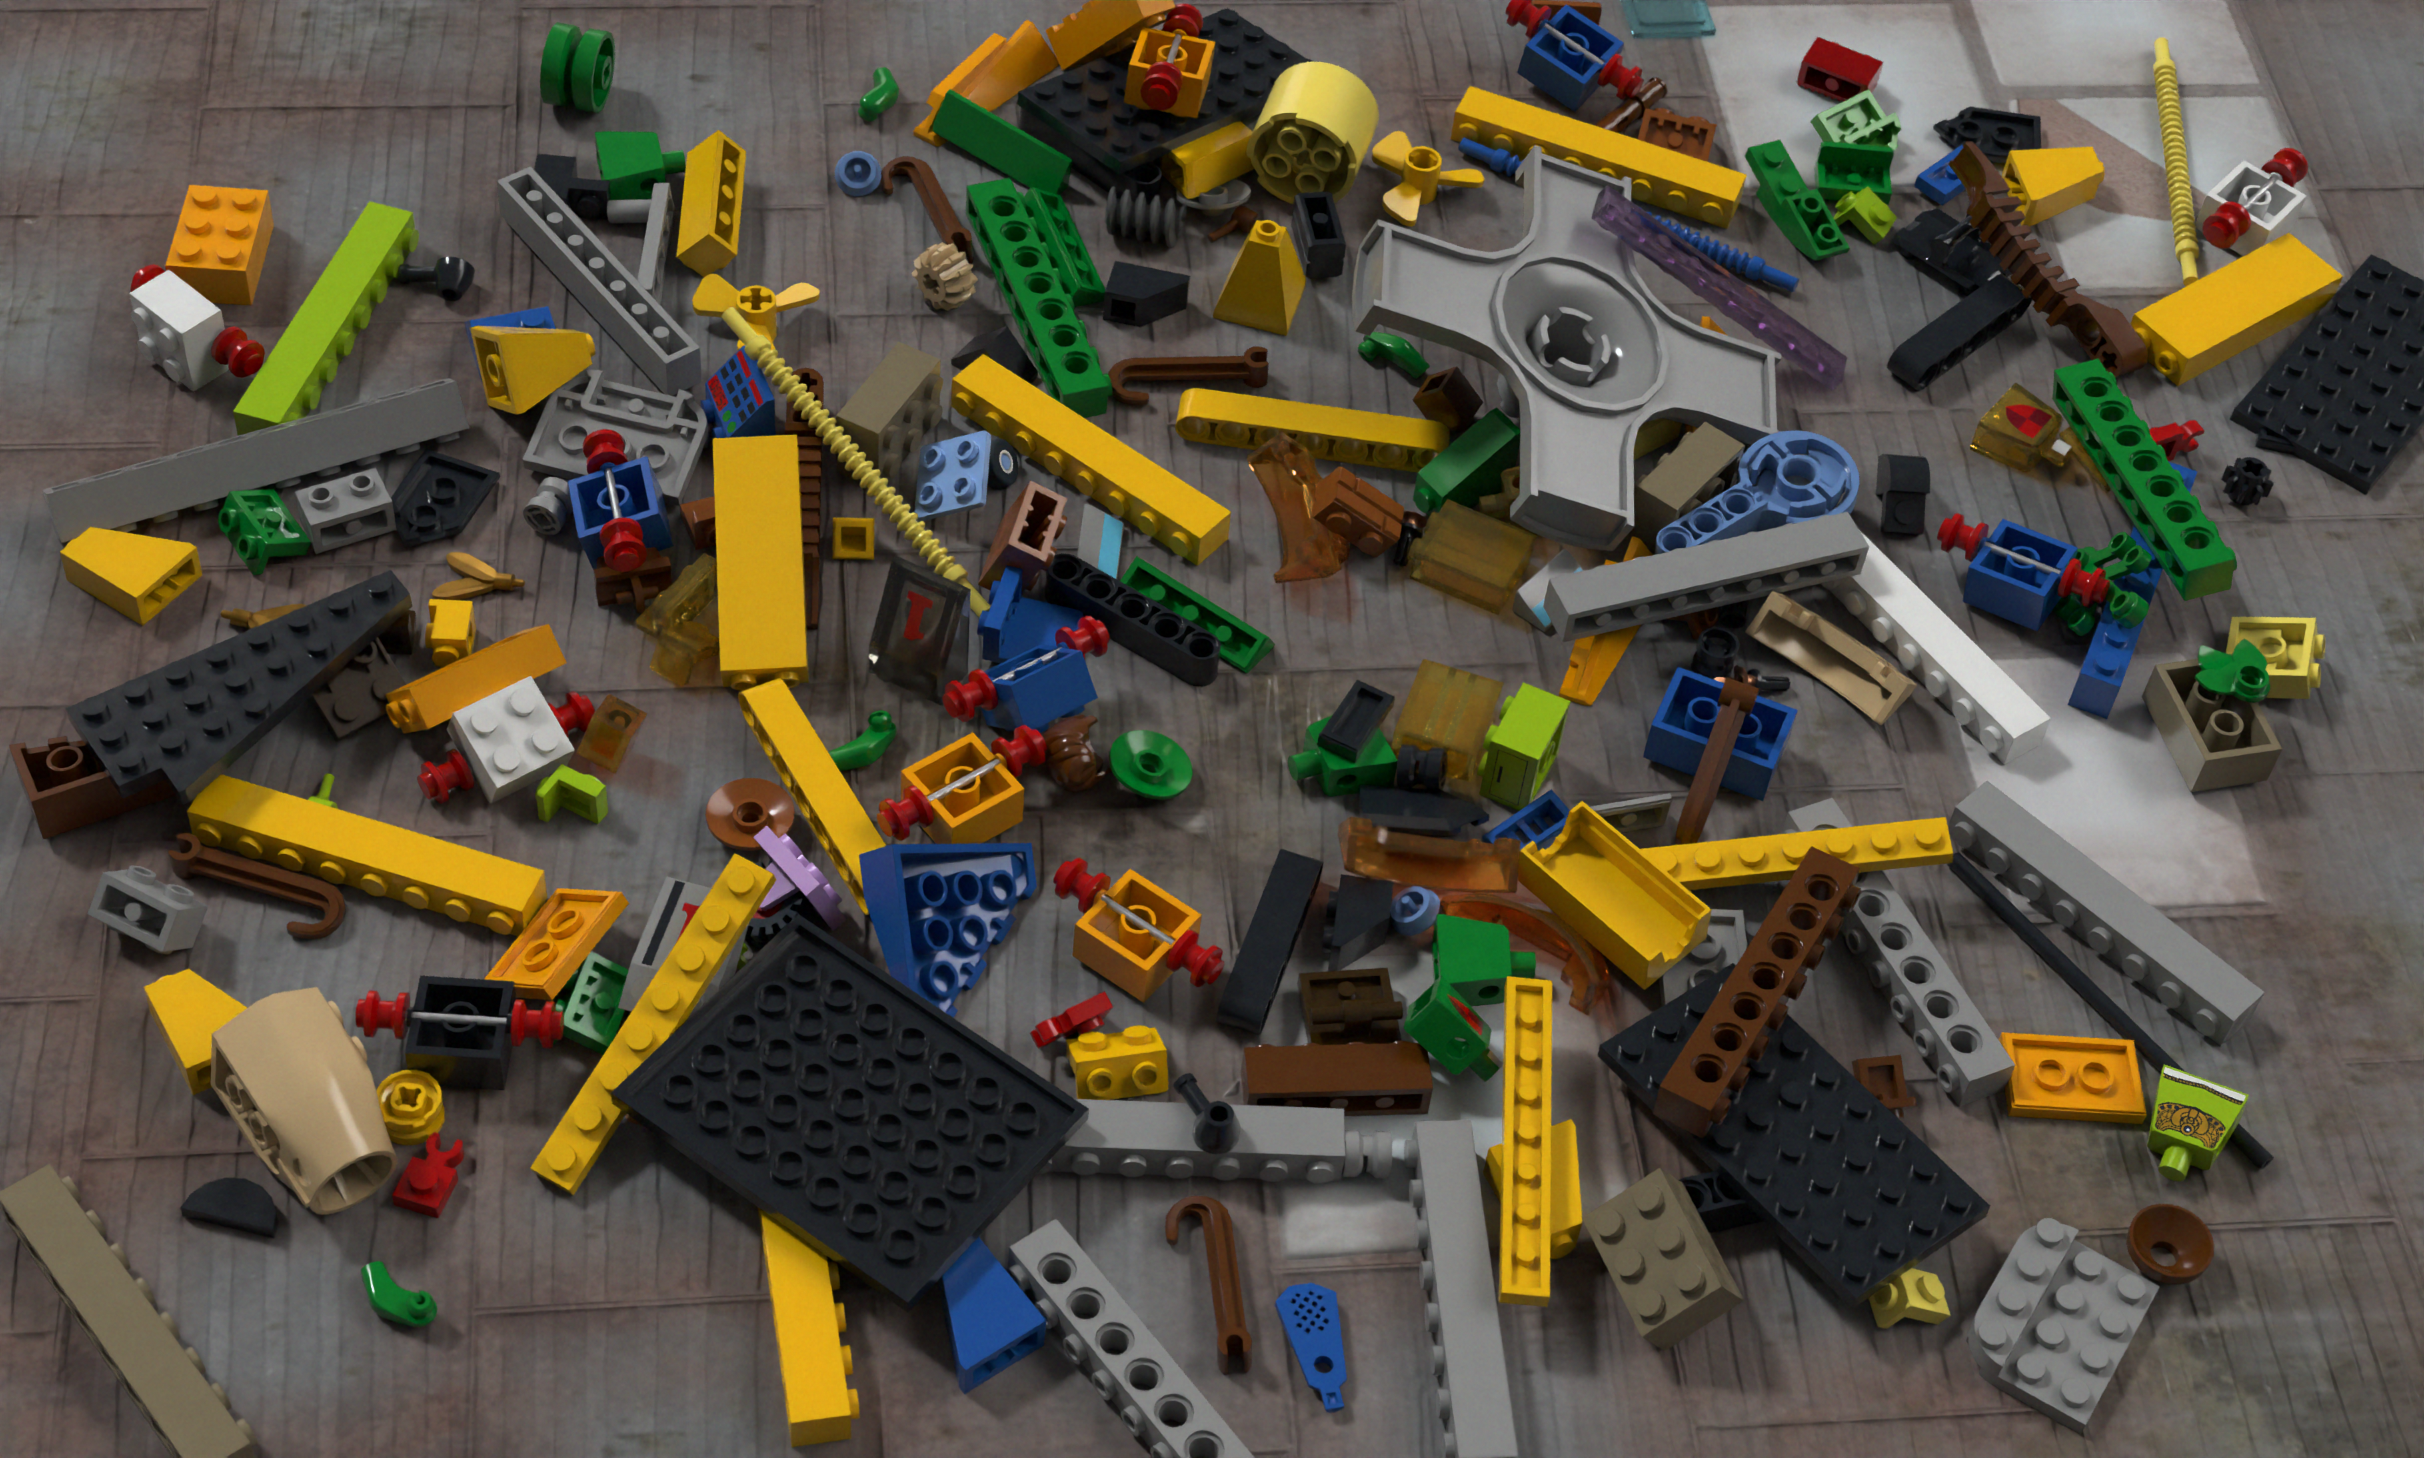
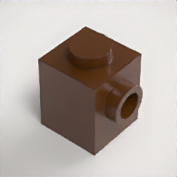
(1448, 399)

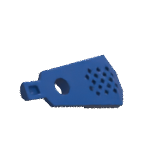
(1316, 1345)

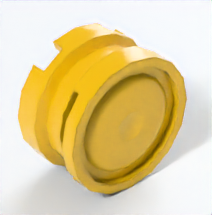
(411, 1106)

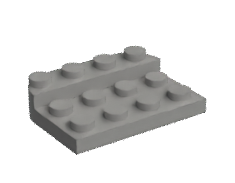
(651, 424)
(2057, 1323)

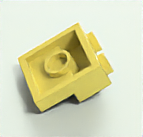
(2289, 649)

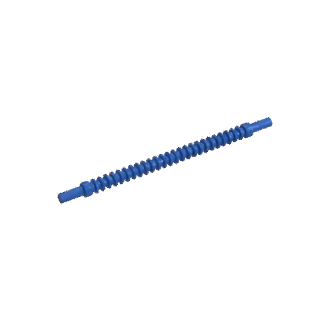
(1753, 268)

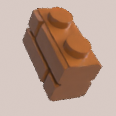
(1357, 512)

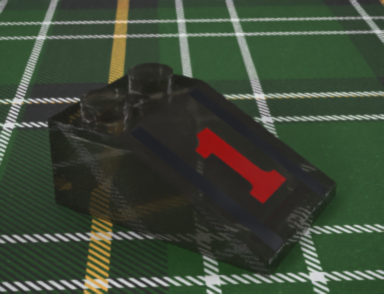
(920, 631)

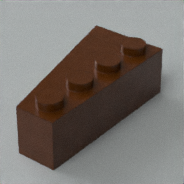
(71, 788)

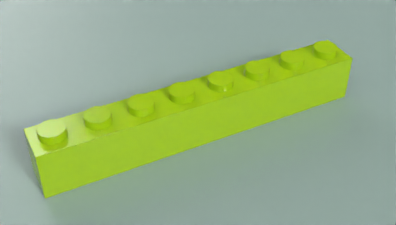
(329, 320)

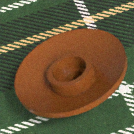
(744, 802)

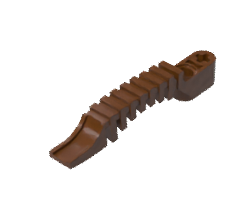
(2098, 329)
(810, 482)

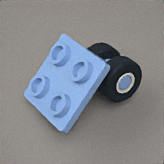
(957, 472)

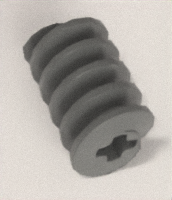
(1144, 218)

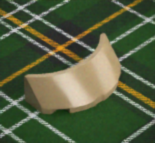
(1831, 656)

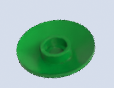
(1150, 764)

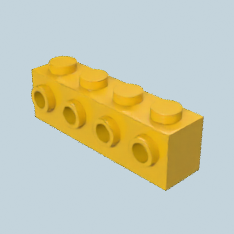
(711, 204)

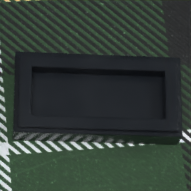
(1356, 721)

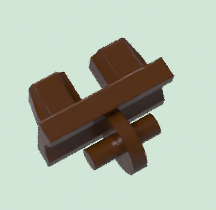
(632, 585)

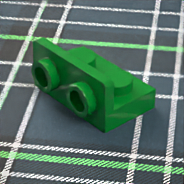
(261, 528)
(592, 1003)

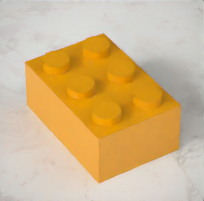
(222, 242)

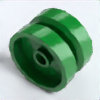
(577, 67)

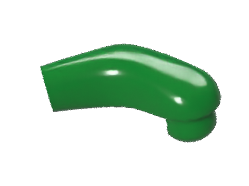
(879, 98)
(1394, 349)
(869, 746)
(395, 1302)

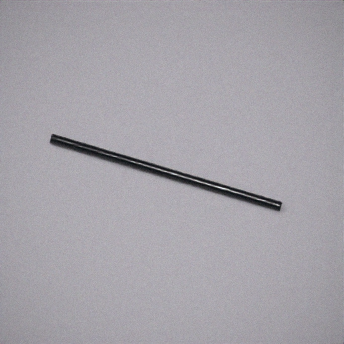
(2088, 989)

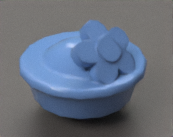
(858, 173)
(1414, 910)

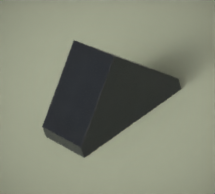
(1002, 348)

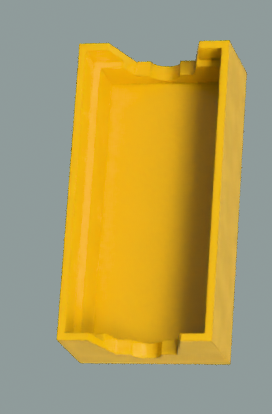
(1615, 896)

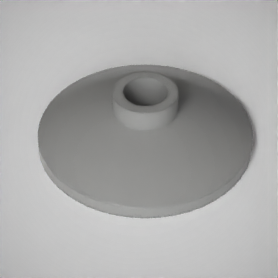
(1218, 199)

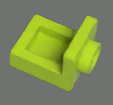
(1866, 213)
(573, 791)

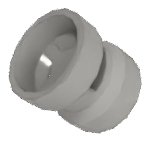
(549, 508)
(1368, 1154)

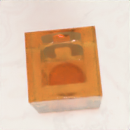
(611, 733)

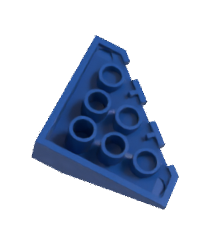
(943, 909)

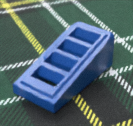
(1546, 805)

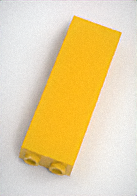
(2234, 308)
(760, 561)

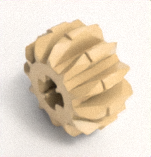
(944, 276)

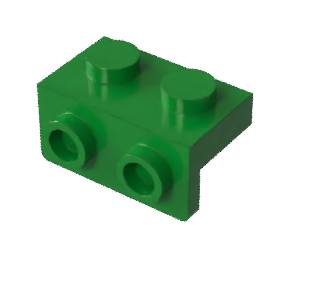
(1851, 168)

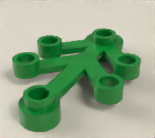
(2126, 607)

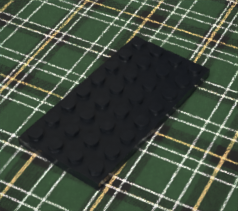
(1091, 109)
(2350, 380)
(1810, 1151)

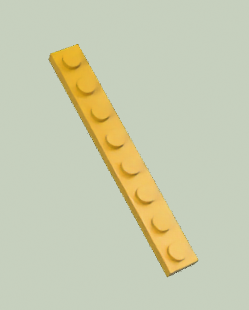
(1779, 855)
(653, 1020)
(1526, 1143)

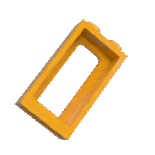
(472, 678)

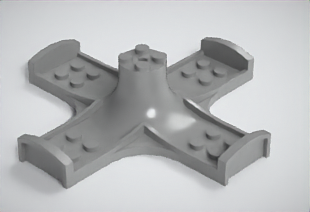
(1574, 344)

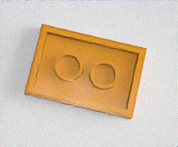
(558, 941)
(2073, 1078)

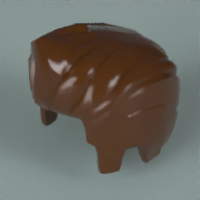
(1071, 756)

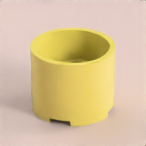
(1313, 131)

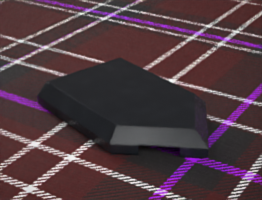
(1992, 131)
(439, 497)
(1417, 810)

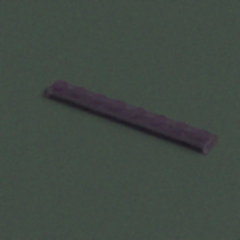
(1719, 287)

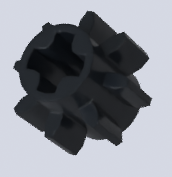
(2247, 481)

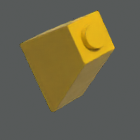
(1208, 160)
(2052, 180)
(131, 570)
(187, 1014)
(1565, 1187)

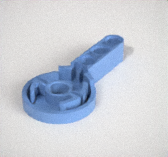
(1774, 499)

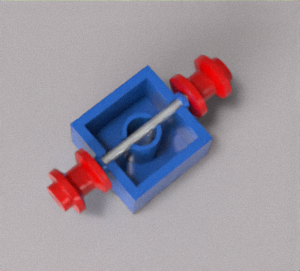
(1570, 55)
(618, 505)
(2019, 570)
(1034, 684)

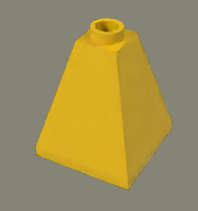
(1263, 281)
(528, 363)

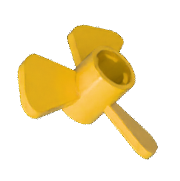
(1419, 174)
(754, 303)

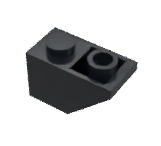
(1143, 294)
(1360, 919)

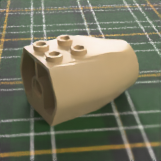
(304, 1098)

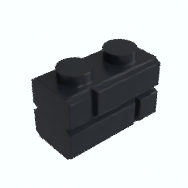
(1318, 235)

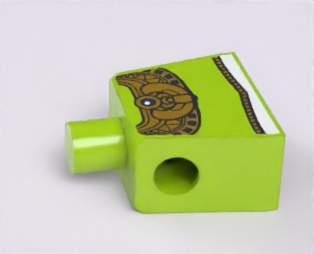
(2191, 1121)

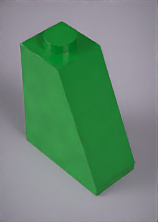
(1469, 465)

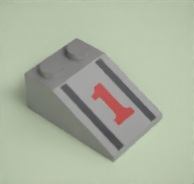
(668, 920)

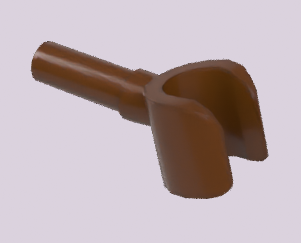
(1241, 218)

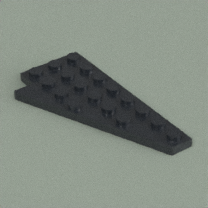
(219, 702)

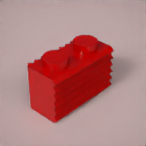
(1838, 70)

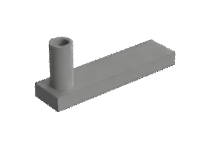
(659, 216)

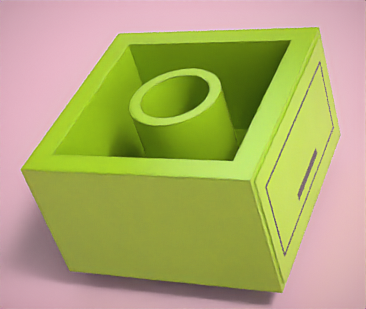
(1522, 746)

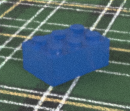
(1687, 720)

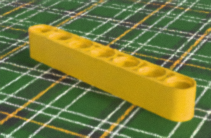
(1323, 430)
(812, 779)

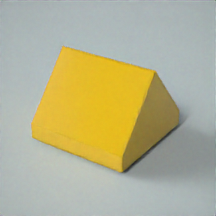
(853, 538)

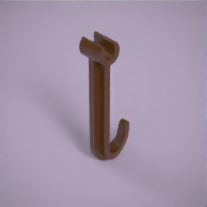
(932, 199)
(1250, 368)
(1735, 703)
(259, 877)
(1223, 1274)

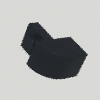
(583, 196)
(1904, 486)

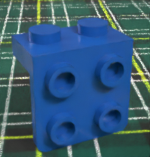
(1018, 622)

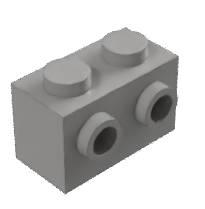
(342, 508)
(147, 909)

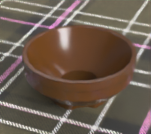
(2176, 1231)

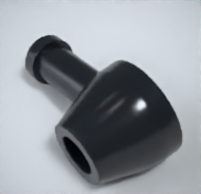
(450, 274)
(1209, 1134)

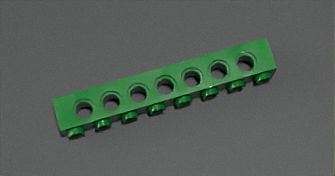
(1036, 298)
(2144, 480)

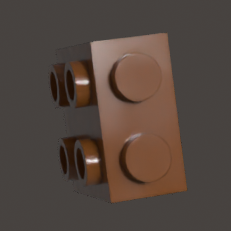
(1026, 536)

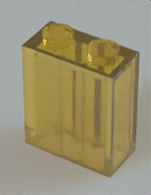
(1471, 556)
(1449, 712)

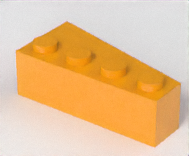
(1104, 28)

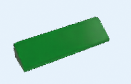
(1002, 144)
(1065, 247)
(1239, 641)

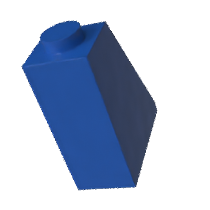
(986, 1317)

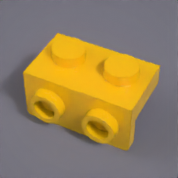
(1118, 1063)

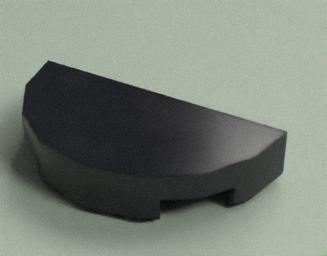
(233, 1204)

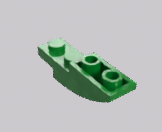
(1790, 204)

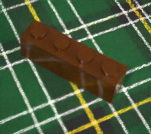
(1347, 1077)

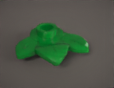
(2235, 674)

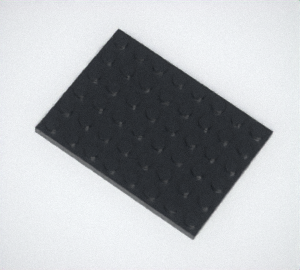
(851, 1110)

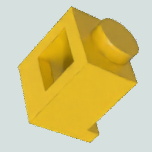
(450, 630)

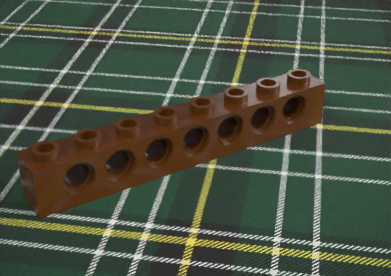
(1757, 994)

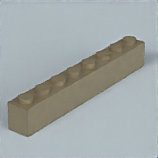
(120, 1319)

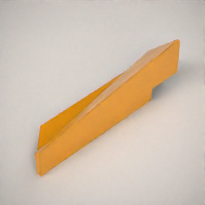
(993, 74)
(1597, 655)

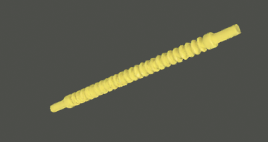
(2176, 162)
(758, 348)

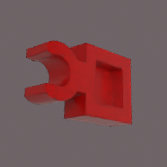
(2177, 438)
(1079, 1018)
(431, 1181)

